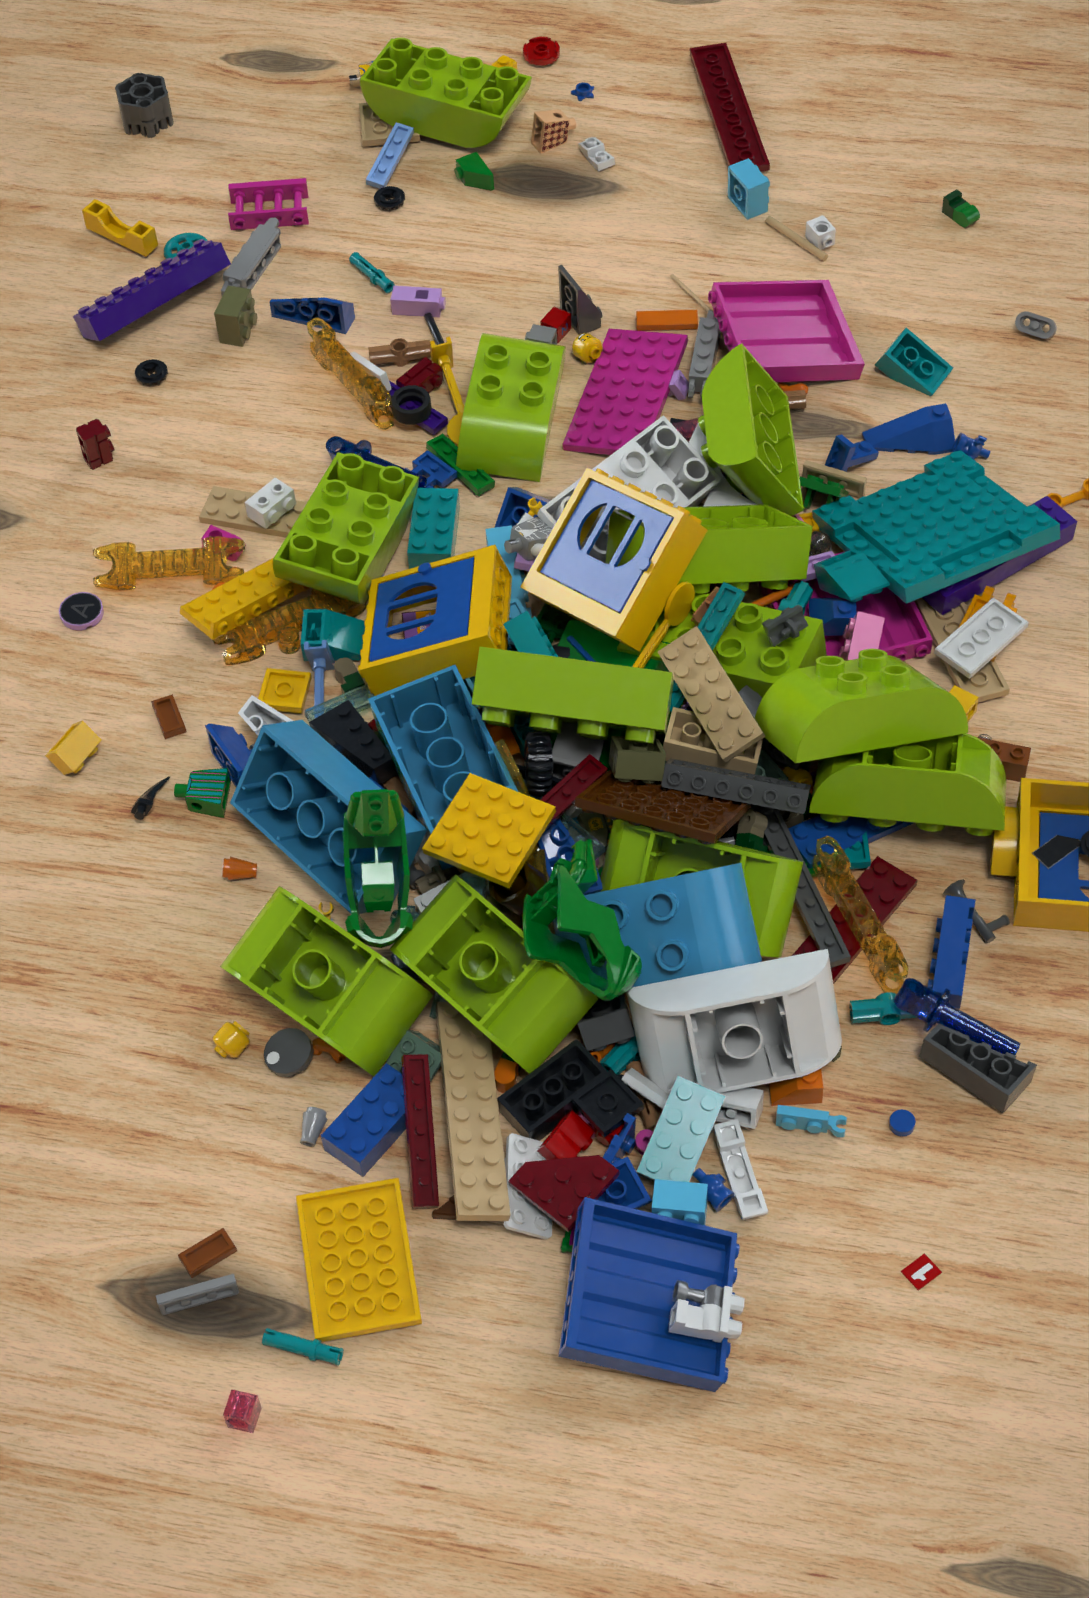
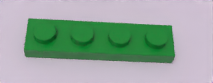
(446, 450)

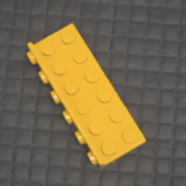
(239, 600)

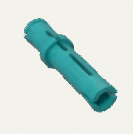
(376, 275)
(313, 1349)

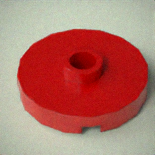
(541, 51)

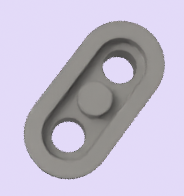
(1036, 325)

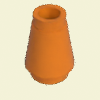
(238, 869)

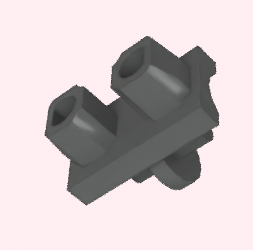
(785, 625)

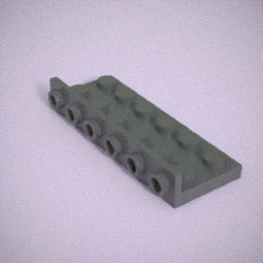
(736, 785)

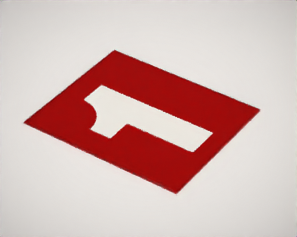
(921, 1271)

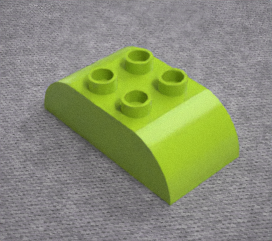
(510, 407)
(751, 432)
(856, 707)

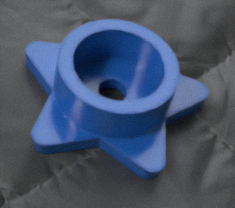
(583, 90)

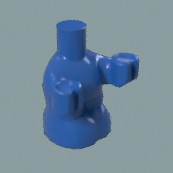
(970, 446)
(717, 1193)

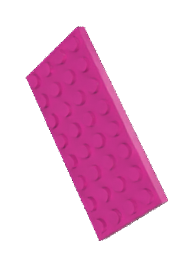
(624, 389)

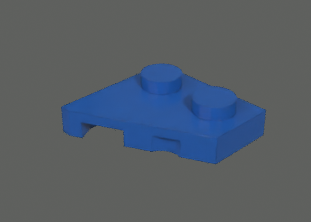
(623, 1142)

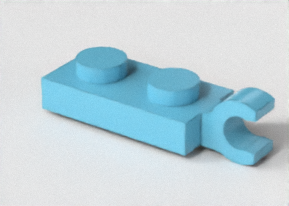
(810, 1120)

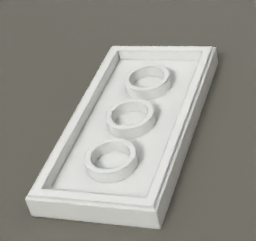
(981, 638)

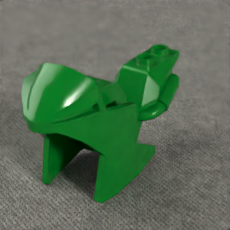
(377, 821)
(597, 924)

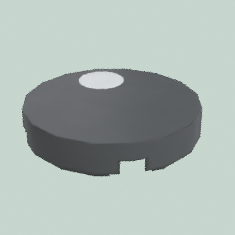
(288, 1052)

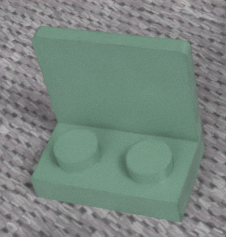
(414, 1044)

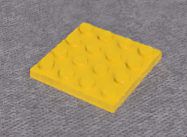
(489, 830)

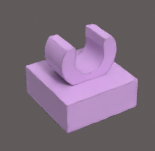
(678, 385)

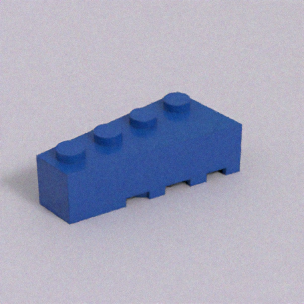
(952, 948)

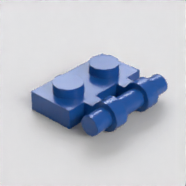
(434, 469)

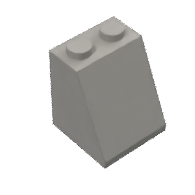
(572, 749)

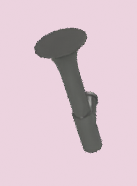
(984, 929)

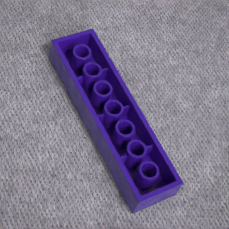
(151, 289)
(964, 590)

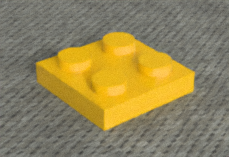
(285, 689)

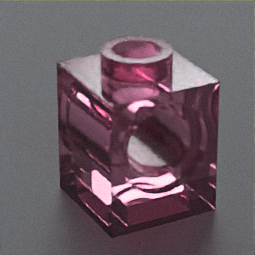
(242, 1411)

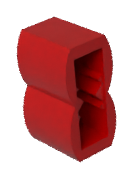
(567, 1138)

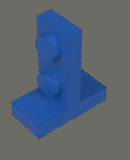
(846, 454)

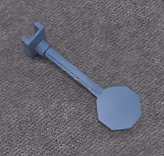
(320, 661)

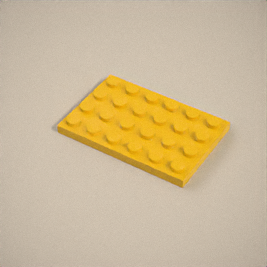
(358, 1260)

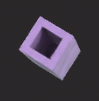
(417, 301)

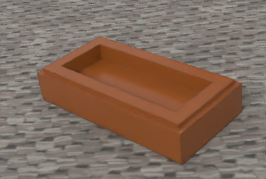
(168, 716)
(207, 1253)

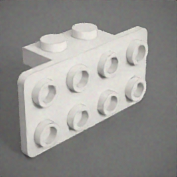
(524, 1215)

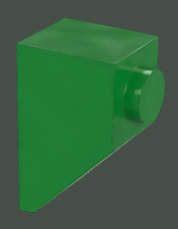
(474, 172)

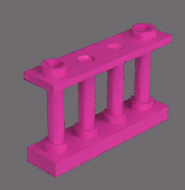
(268, 191)

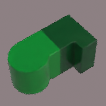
(959, 209)

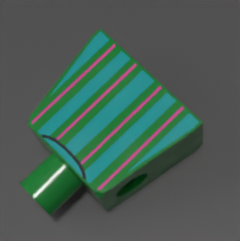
(206, 791)

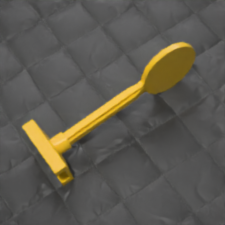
(443, 356)
(676, 611)

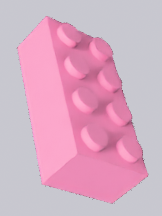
(860, 634)

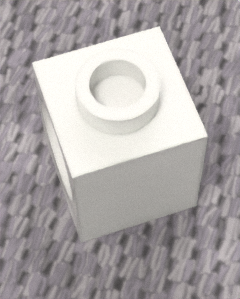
(820, 232)

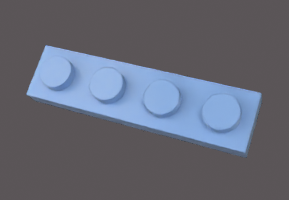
(389, 155)

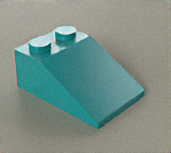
(914, 363)

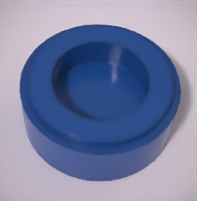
(902, 1122)

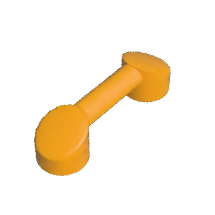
(1082, 494)

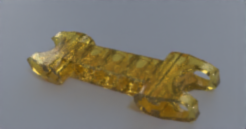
(365, 388)
(134, 565)
(253, 636)
(882, 950)

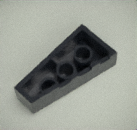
(356, 741)

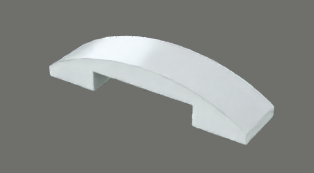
(739, 1169)

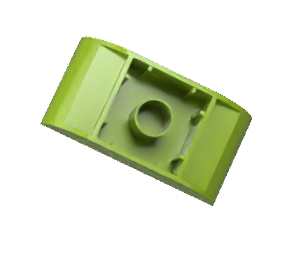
(442, 93)
(348, 528)
(921, 782)
(646, 855)
(484, 972)
(327, 980)

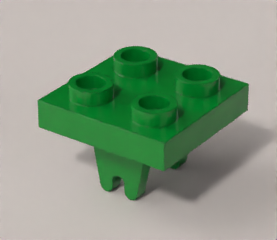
(815, 484)

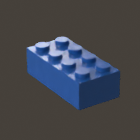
(368, 1123)

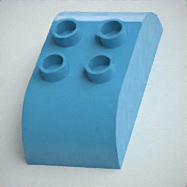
(682, 924)

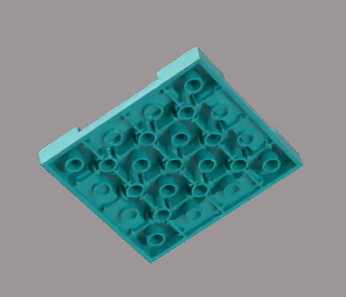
(937, 526)

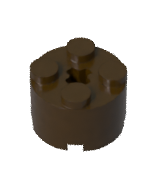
(527, 882)

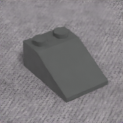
(584, 314)
(606, 1024)

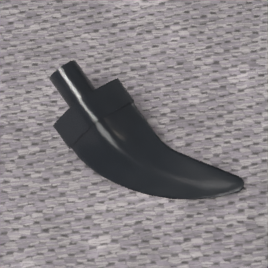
(145, 801)

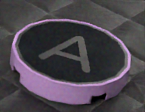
(81, 611)

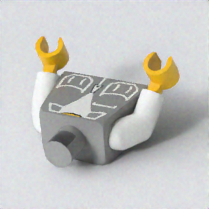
(529, 533)

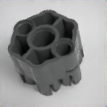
(144, 104)

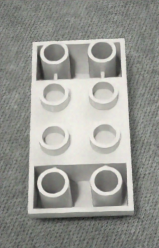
(654, 462)
(738, 1024)

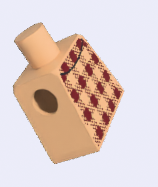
(550, 129)

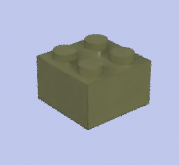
(235, 316)
(636, 760)

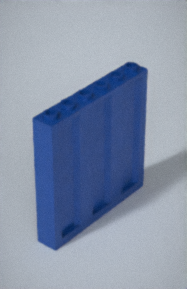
(624, 1293)

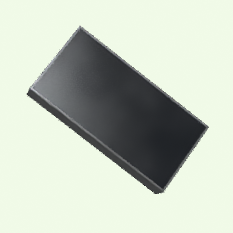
(1056, 850)

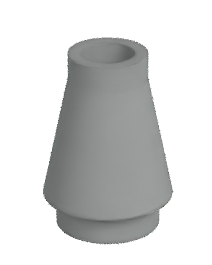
(312, 1125)

